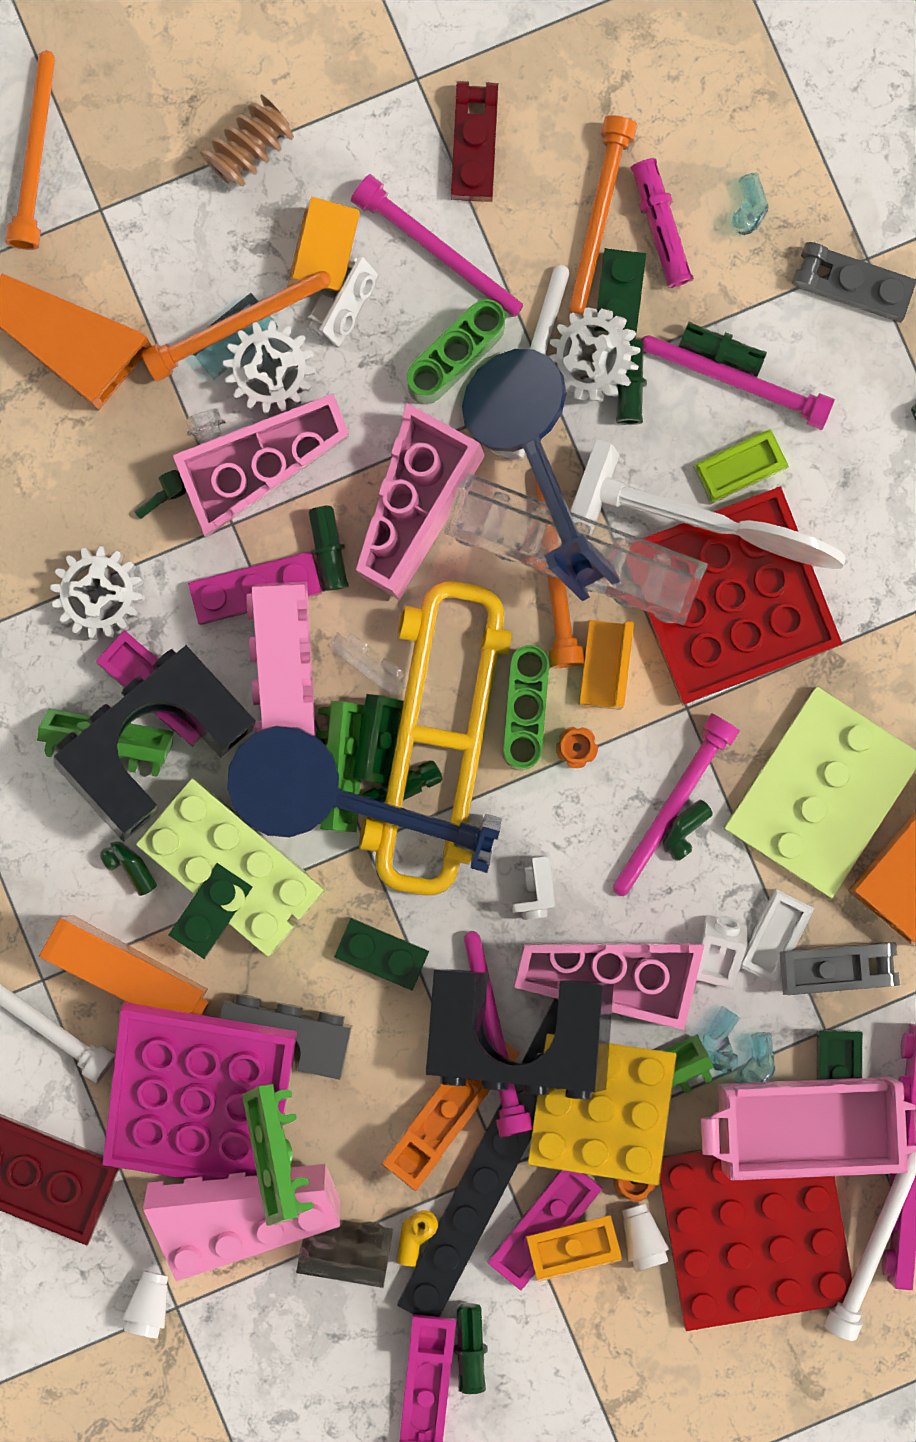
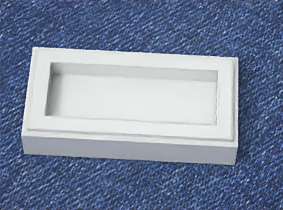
(775, 932)

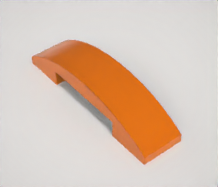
(435, 1129)

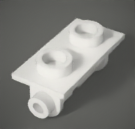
(337, 316)

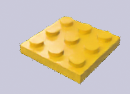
(618, 1129)

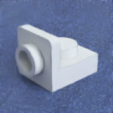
(539, 881)
(723, 950)

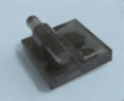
(348, 1253)

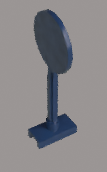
(512, 408)
(289, 782)

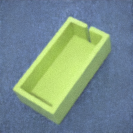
(205, 831)

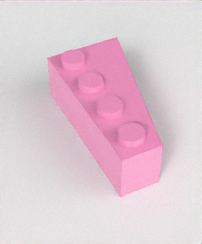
(253, 461)
(415, 499)
(282, 655)
(648, 978)
(224, 1219)

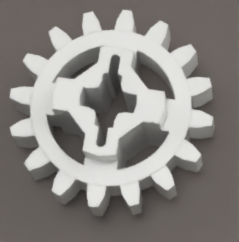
(610, 359)
(250, 373)
(96, 612)

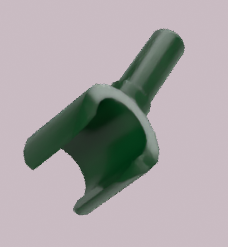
(172, 488)

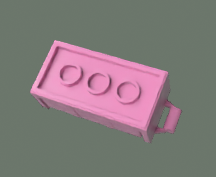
(809, 1128)

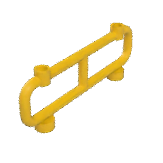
(418, 626)

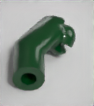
(683, 826)
(133, 865)

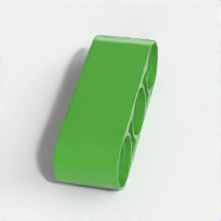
(462, 332)
(531, 687)

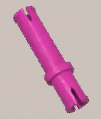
(657, 208)

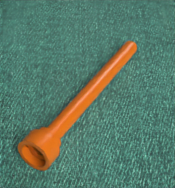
(617, 134)
(23, 230)
(163, 359)
(565, 648)

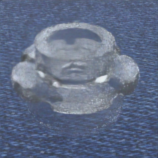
(205, 425)

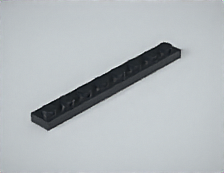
(472, 1200)

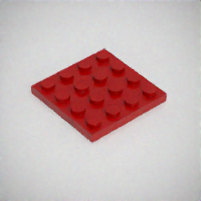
(750, 608)
(751, 1243)

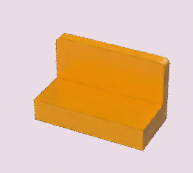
(324, 242)
(606, 664)
(574, 1248)

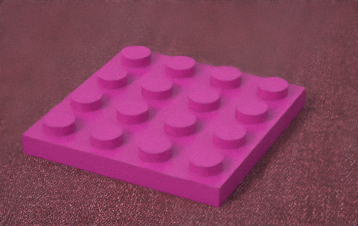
(181, 1091)

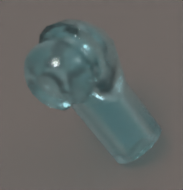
(753, 208)
(717, 1041)
(761, 1064)

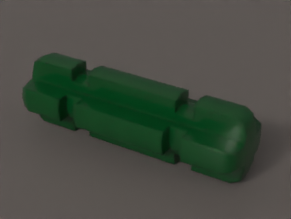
(426, 775)

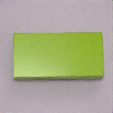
(741, 466)

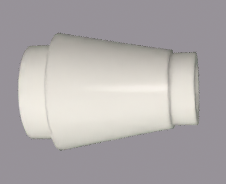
(643, 1239)
(148, 1306)

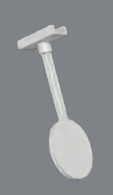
(600, 488)

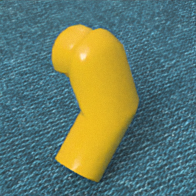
(413, 1233)

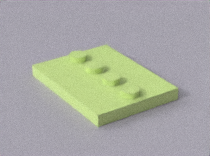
(823, 792)

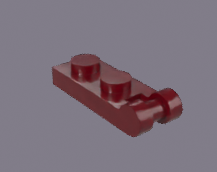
(474, 143)

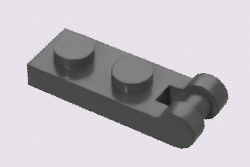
(854, 282)
(838, 968)

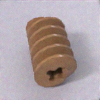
(248, 143)

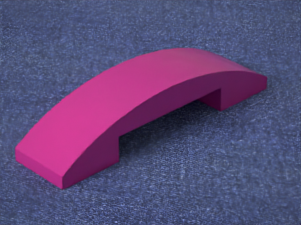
(427, 1379)

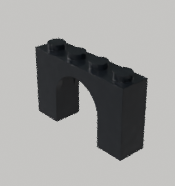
(177, 687)
(463, 1050)

